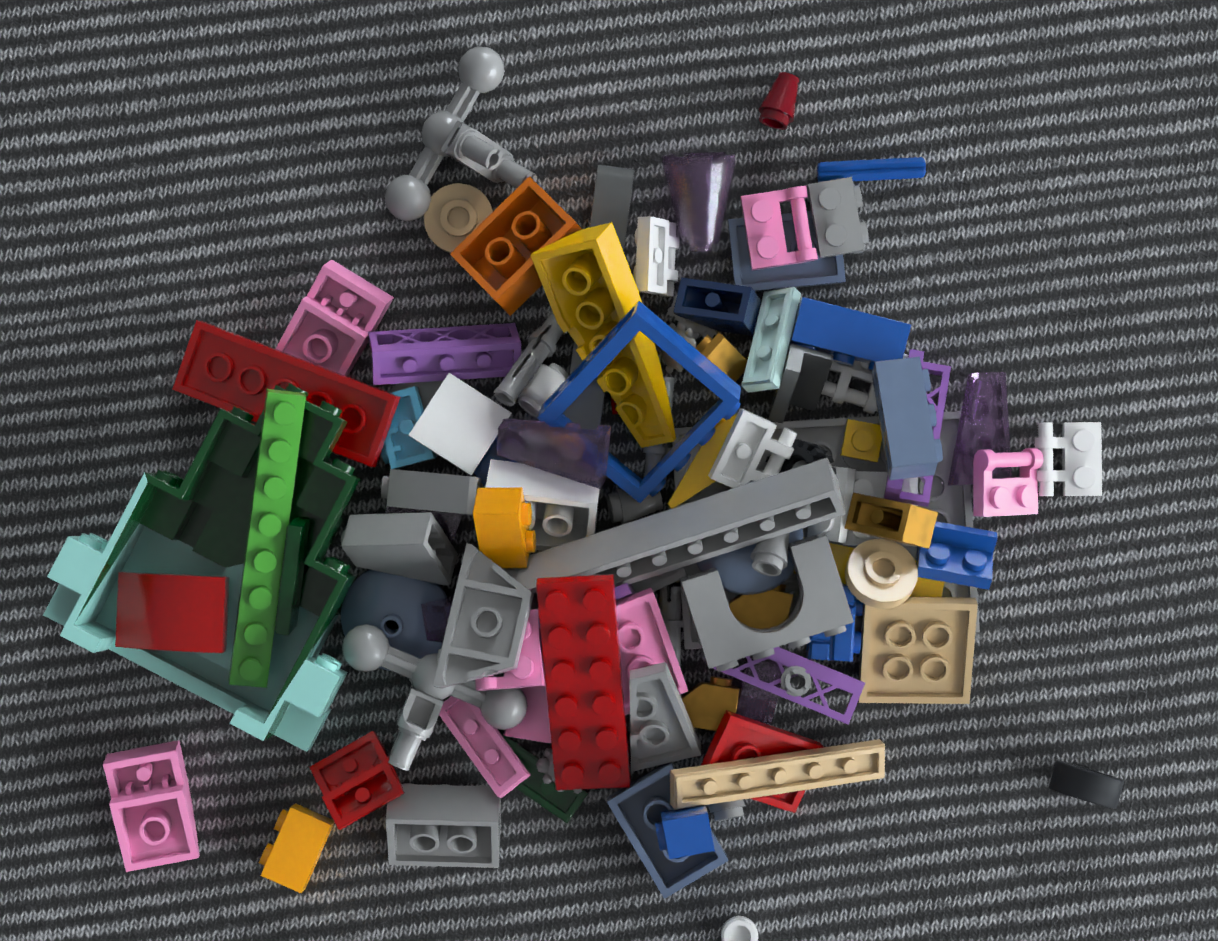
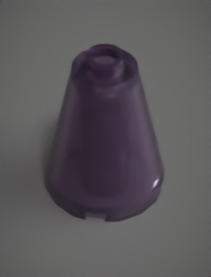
(699, 195)

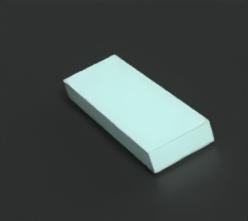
(771, 340)

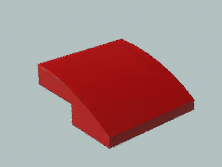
(357, 780)

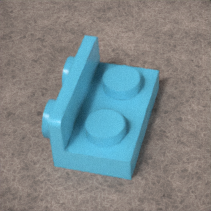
(398, 447)

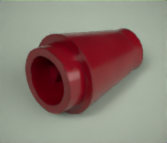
(780, 102)

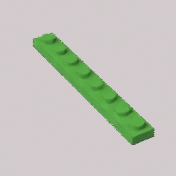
(266, 537)

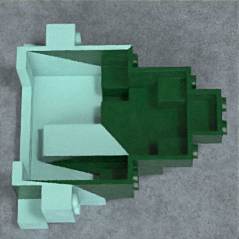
(202, 530)

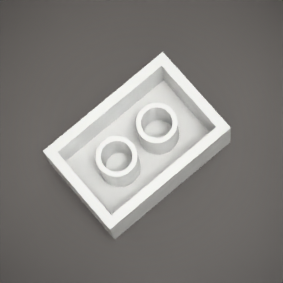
(560, 506)

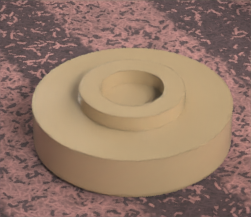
(455, 214)
(881, 573)

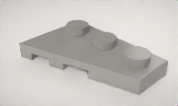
(658, 720)

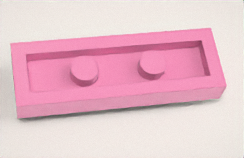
(484, 746)

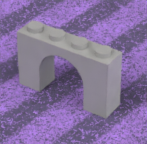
(819, 609)

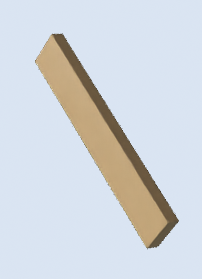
(777, 774)

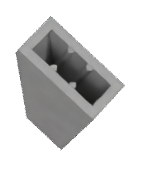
(430, 491)
(400, 545)

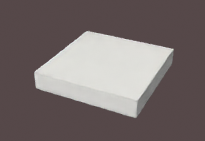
(459, 424)

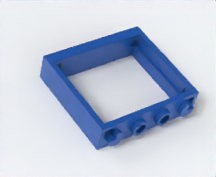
(644, 320)

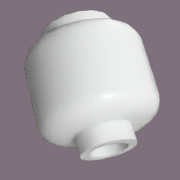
(541, 387)

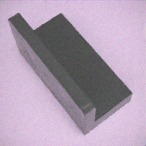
(801, 381)

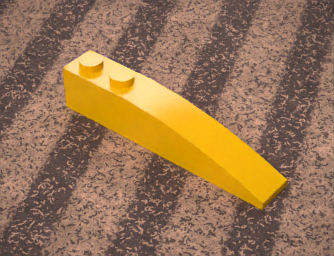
(589, 295)

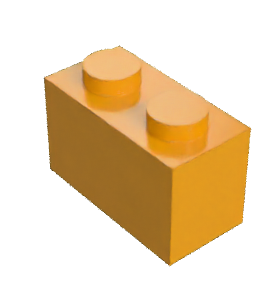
(503, 526)
(296, 847)

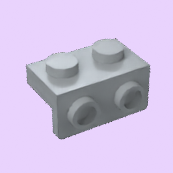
(837, 217)

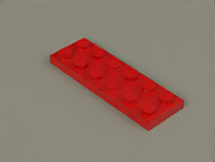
(237, 371)
(584, 681)

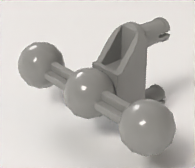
(449, 136)
(368, 649)

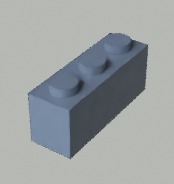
(906, 418)

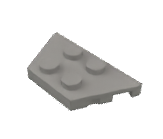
(483, 622)

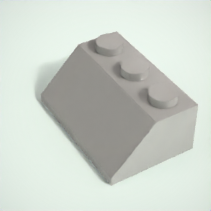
(444, 826)

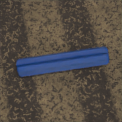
(872, 169)

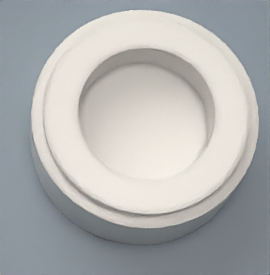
(739, 929)

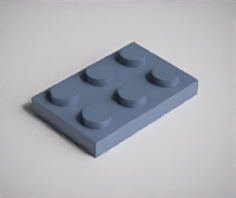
(806, 274)

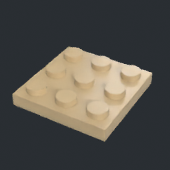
(918, 651)

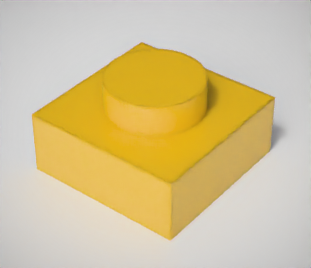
(861, 440)

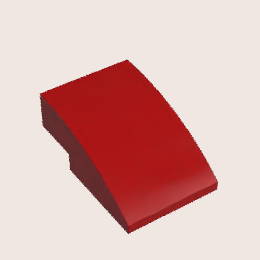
(172, 612)

